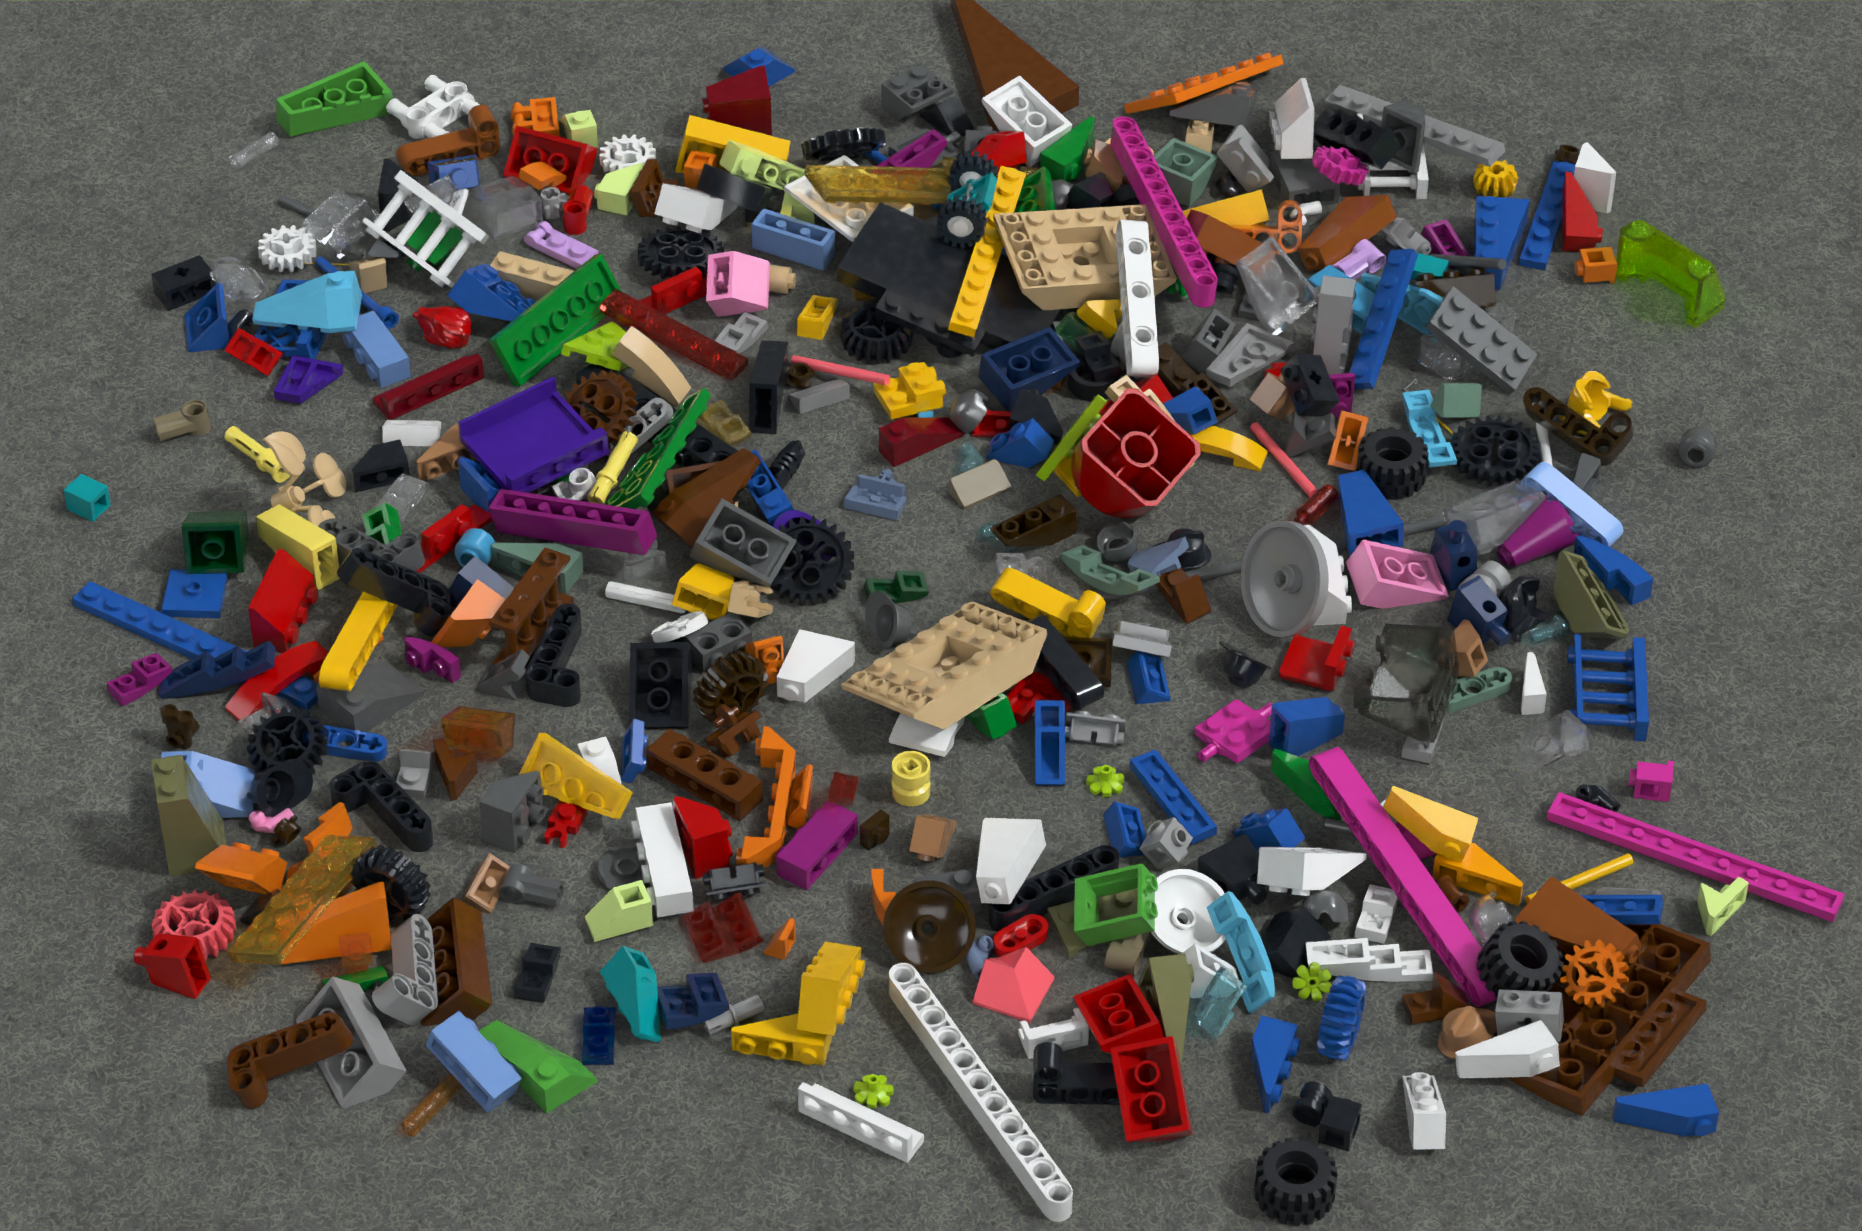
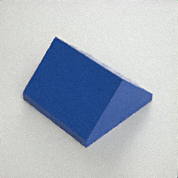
(207, 322)
(477, 483)

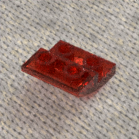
(722, 928)

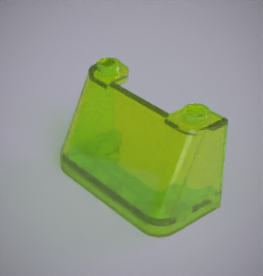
(1650, 253)

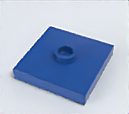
(194, 594)

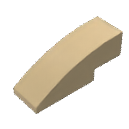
(652, 366)

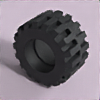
(1394, 461)
(1514, 943)
(1291, 1200)

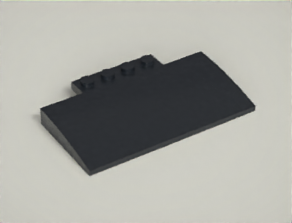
(921, 278)

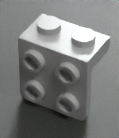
(1245, 159)

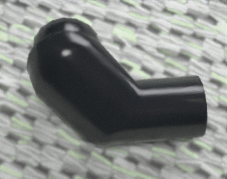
(242, 318)
(1597, 796)

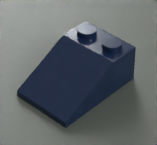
(1026, 363)

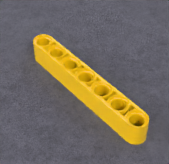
(355, 643)

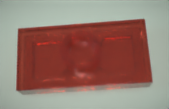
(843, 788)

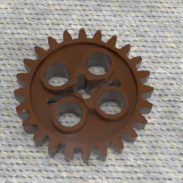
(609, 396)

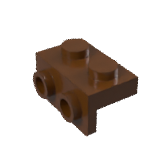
(648, 188)

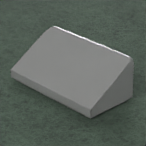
(820, 395)

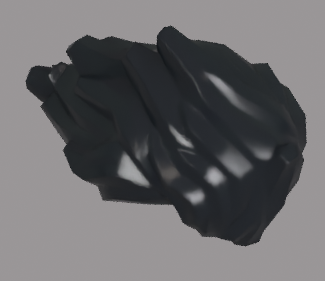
(1522, 606)

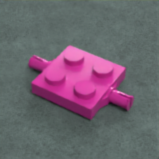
(1234, 731)

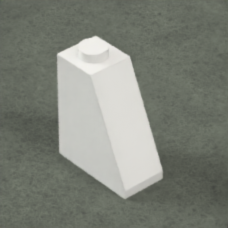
(813, 664)

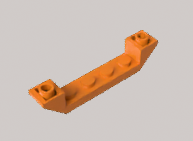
(777, 754)

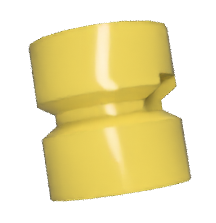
(911, 778)

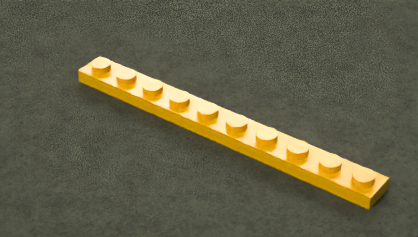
(985, 255)

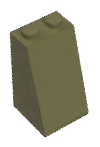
(186, 815)

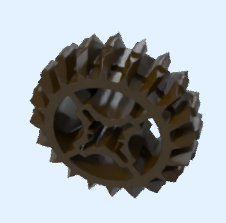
(733, 682)

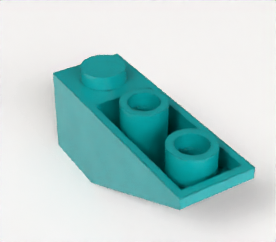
(634, 987)

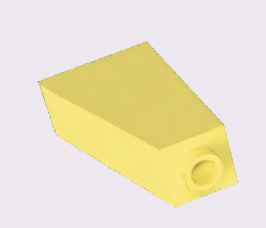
(302, 540)

